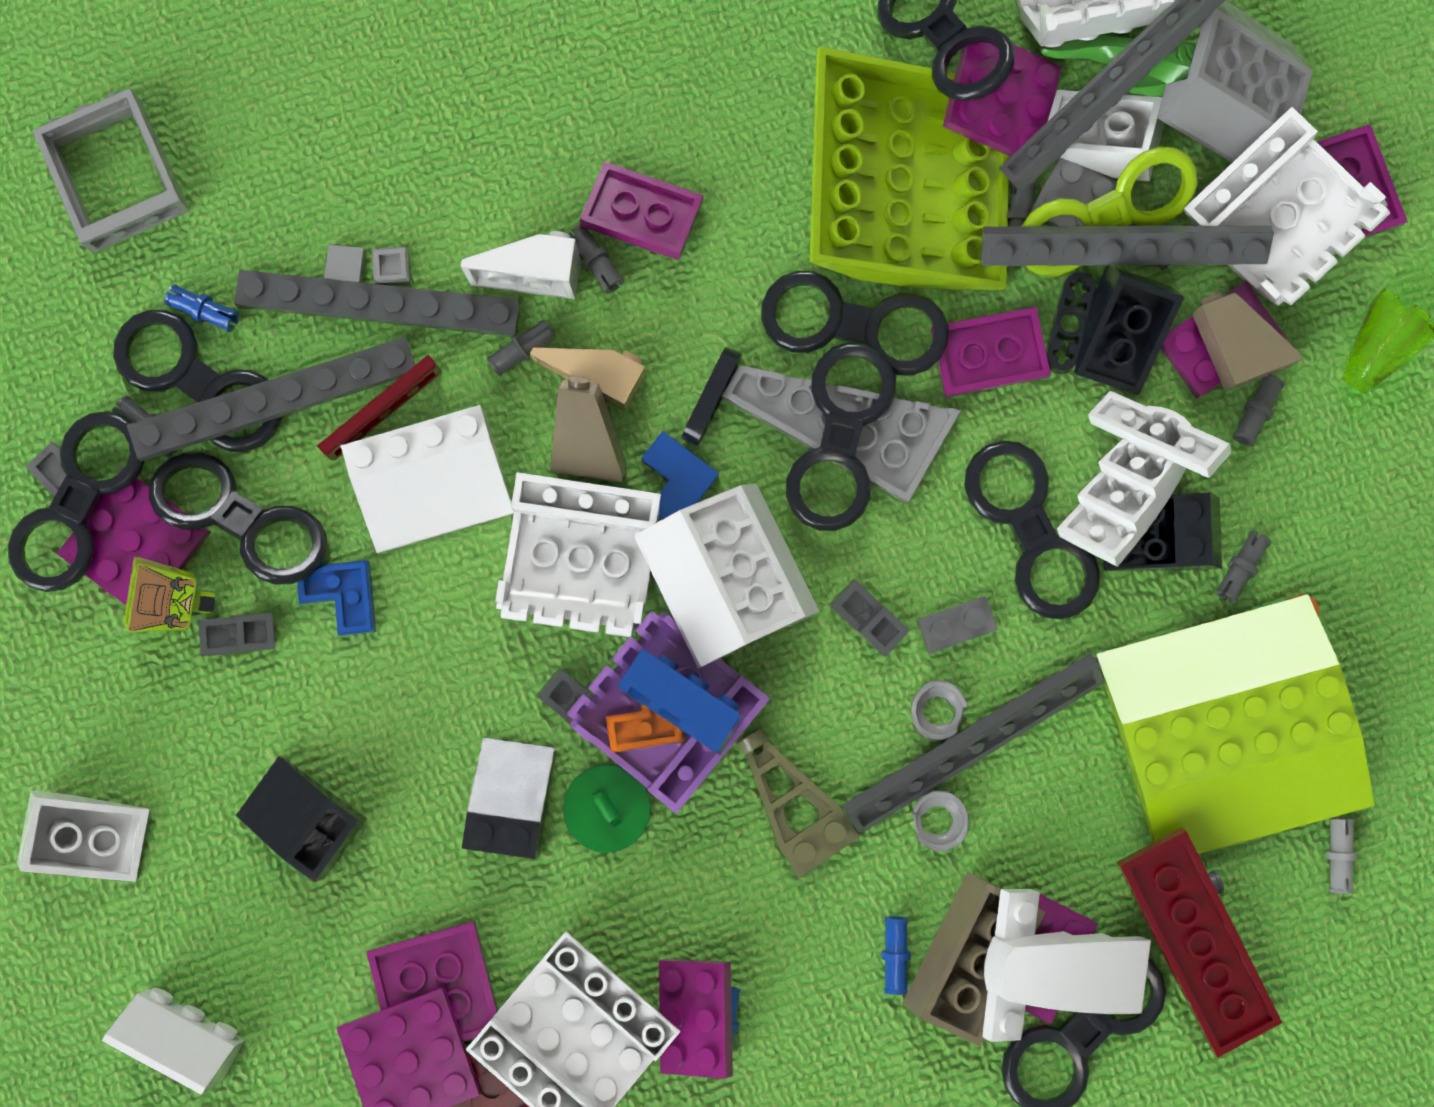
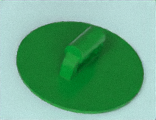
(606, 808)

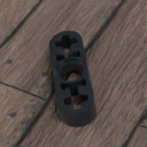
(1066, 296)
(711, 396)

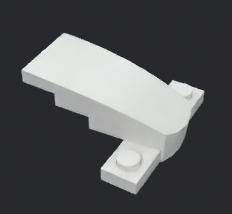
(1136, 474)
(1056, 969)

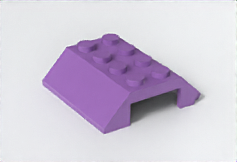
(672, 769)

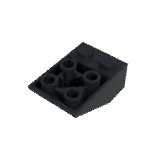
(1180, 538)
(300, 819)

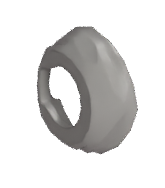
(952, 695)
(959, 826)

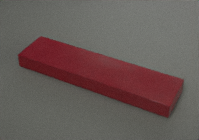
(380, 407)

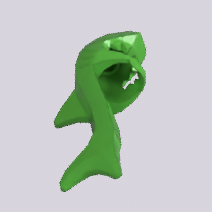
(1105, 48)

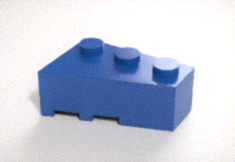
(682, 700)

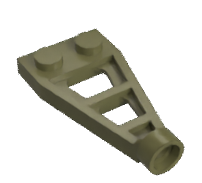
(818, 840)

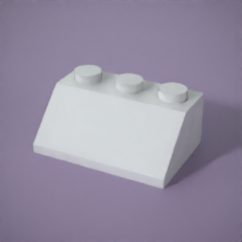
(175, 1040)

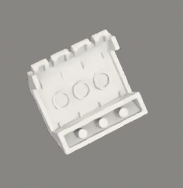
(1066, 20)
(1305, 199)
(577, 555)

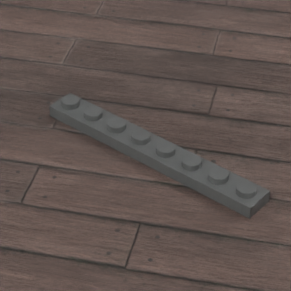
(1106, 89)
(1126, 245)
(377, 303)
(270, 399)
(974, 743)

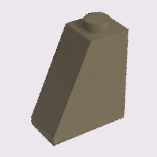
(1241, 341)
(585, 433)

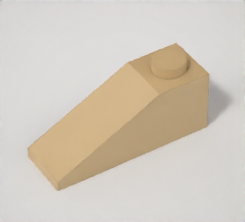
(614, 372)

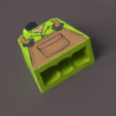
(163, 598)

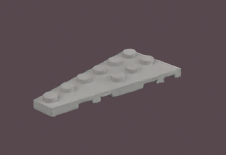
(892, 448)

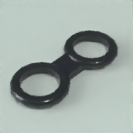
(947, 36)
(853, 321)
(189, 374)
(841, 436)
(73, 504)
(238, 517)
(1031, 529)
(1080, 1037)

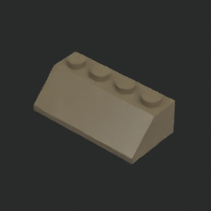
(951, 978)

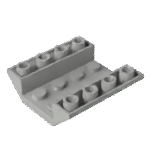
(1236, 84)

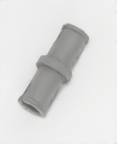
(1341, 855)

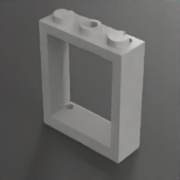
(130, 221)

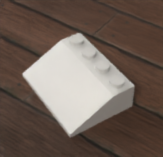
(428, 479)

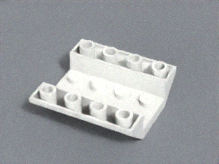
(726, 573)
(572, 1033)

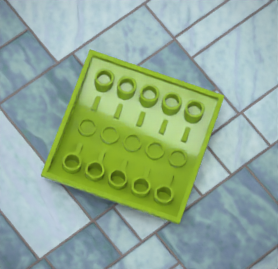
(895, 187)
(1238, 726)

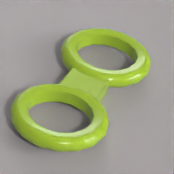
(1116, 206)

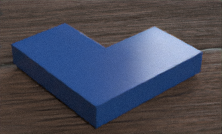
(686, 474)
(350, 588)

